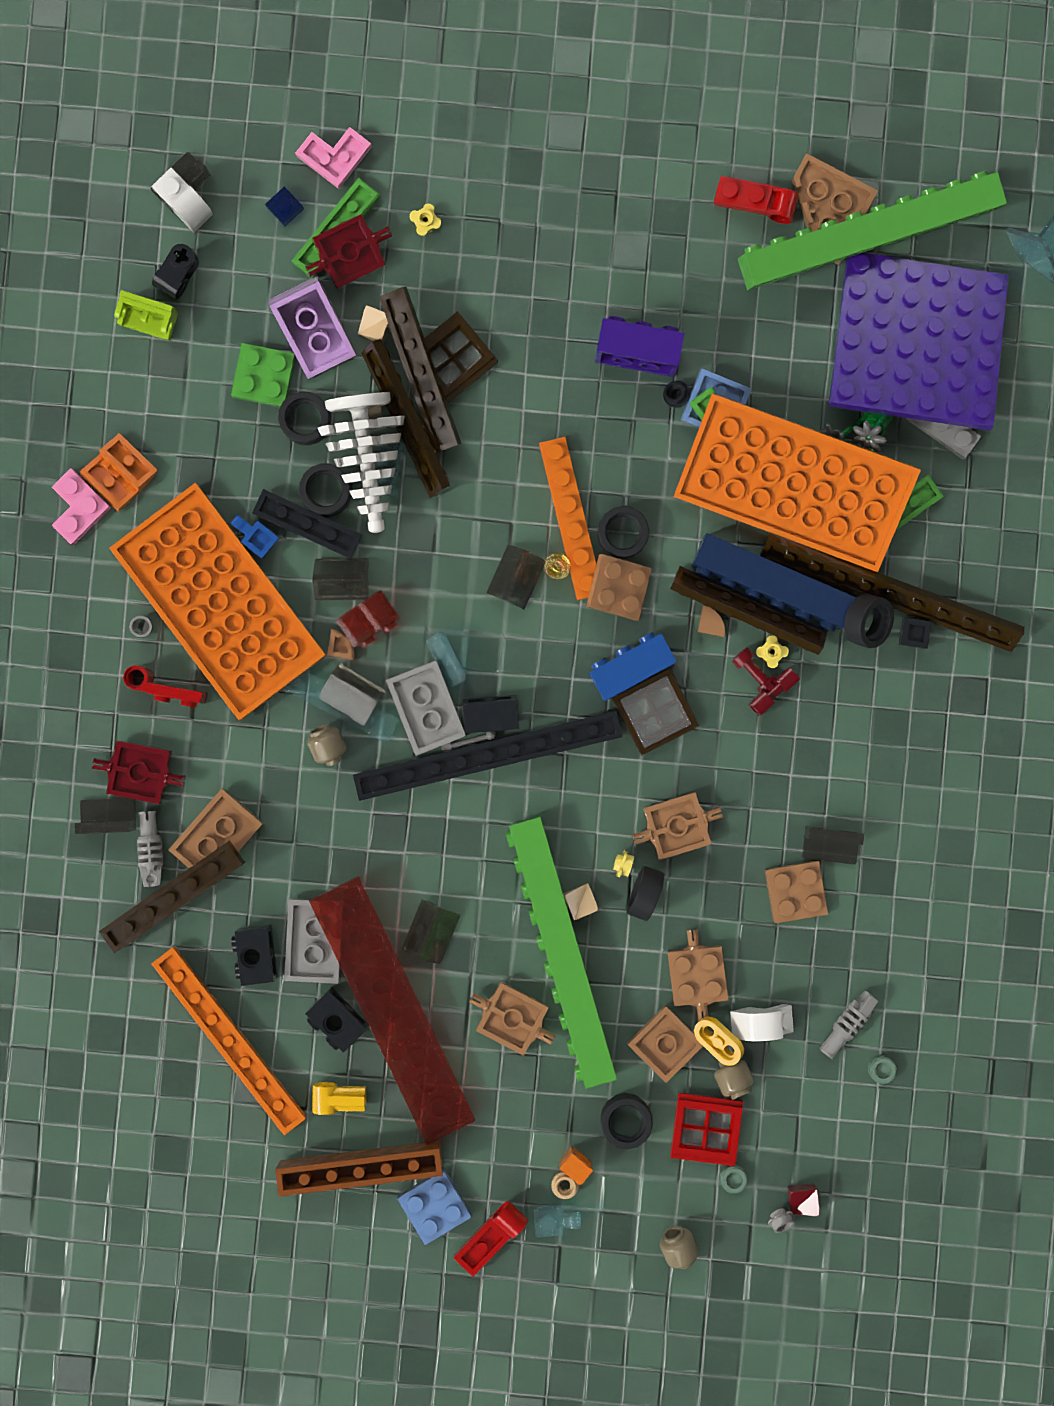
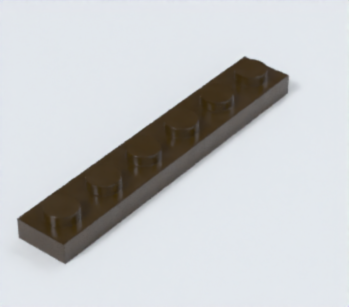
(420, 369)
(412, 430)
(749, 610)
(172, 896)

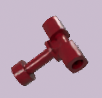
(769, 687)

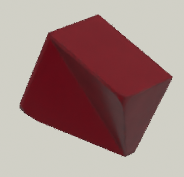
(803, 1200)

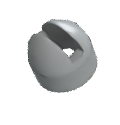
(146, 627)

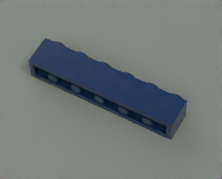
(772, 581)

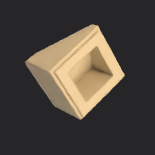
(373, 324)
(581, 901)

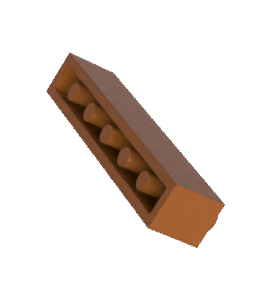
(359, 1168)

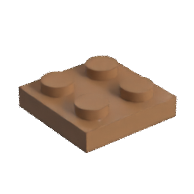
(618, 587)
(796, 891)
(665, 1044)

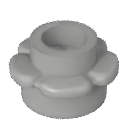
(781, 1220)

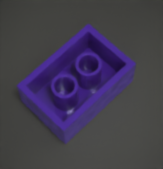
(639, 346)

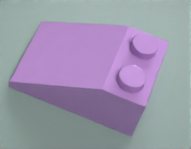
(312, 327)

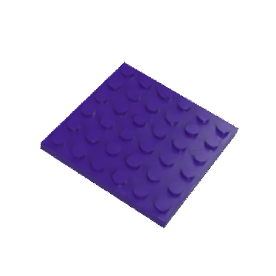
(919, 341)

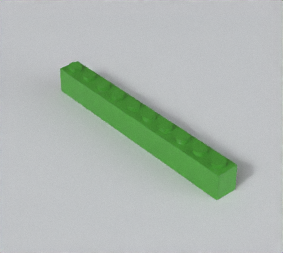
(871, 231)
(562, 951)

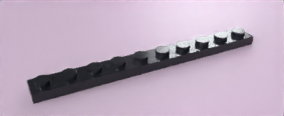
(487, 755)

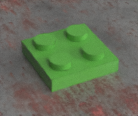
(263, 375)

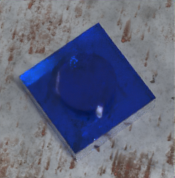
(284, 206)

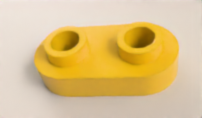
(718, 1042)

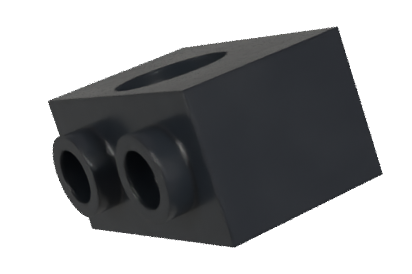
(260, 939)
(334, 1004)

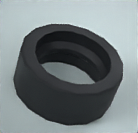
(286, 408)
(306, 481)
(635, 515)
(856, 619)
(645, 893)
(631, 1141)

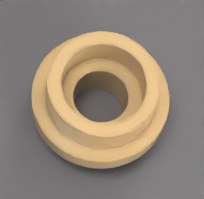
(563, 1193)

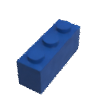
(631, 665)

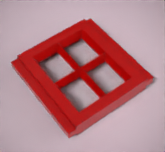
(706, 1129)

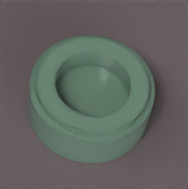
(882, 1069)
(733, 1179)

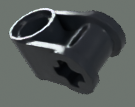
(173, 274)

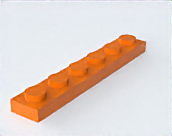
(569, 514)

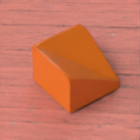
(576, 1165)

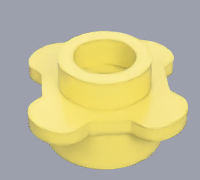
(425, 227)
(772, 659)
(623, 864)

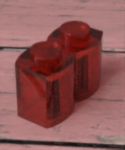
(368, 619)

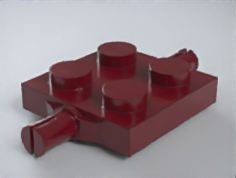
(348, 251)
(138, 772)

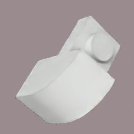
(182, 200)
(761, 1023)

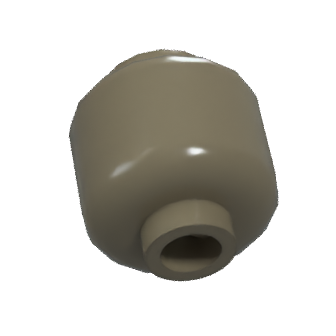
(326, 744)
(734, 1079)
(679, 1247)

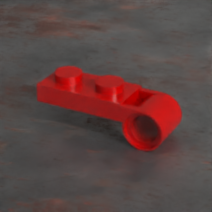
(757, 198)
(162, 692)
(490, 1237)

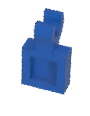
(256, 538)

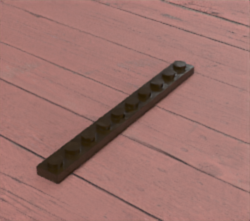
(900, 594)

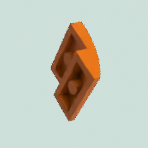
(119, 472)

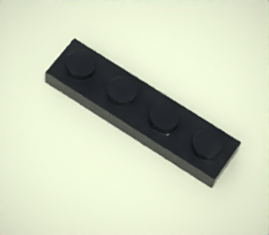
(307, 524)

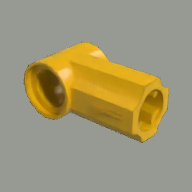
(330, 1098)

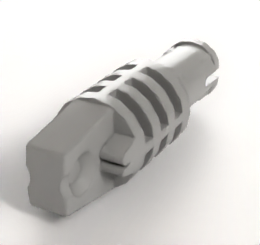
(149, 850)
(849, 1023)

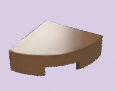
(711, 623)
(340, 646)

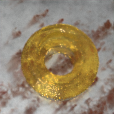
(551, 568)

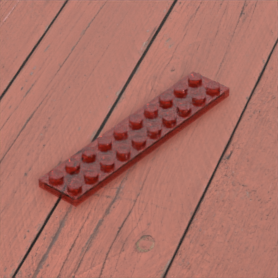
(392, 1010)

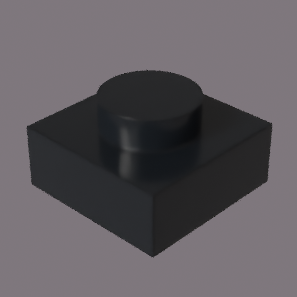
(915, 633)

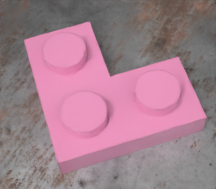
(334, 163)
(85, 506)

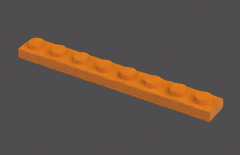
(229, 1040)

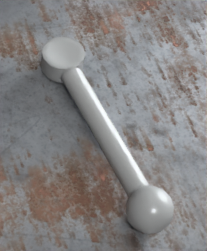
(491, 735)

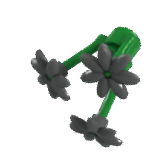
(871, 434)

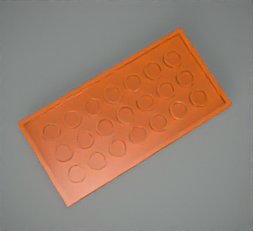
(796, 482)
(217, 601)

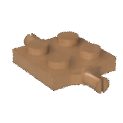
(677, 825)
(697, 975)
(512, 1018)

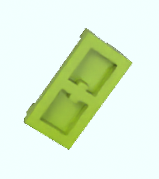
(145, 315)

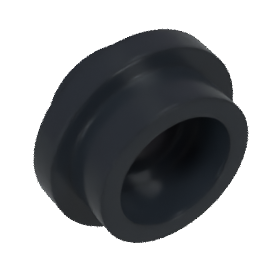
(671, 389)

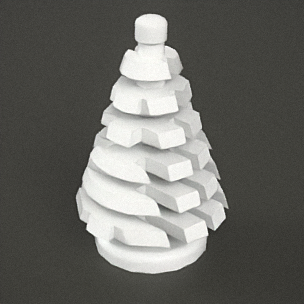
(361, 426)

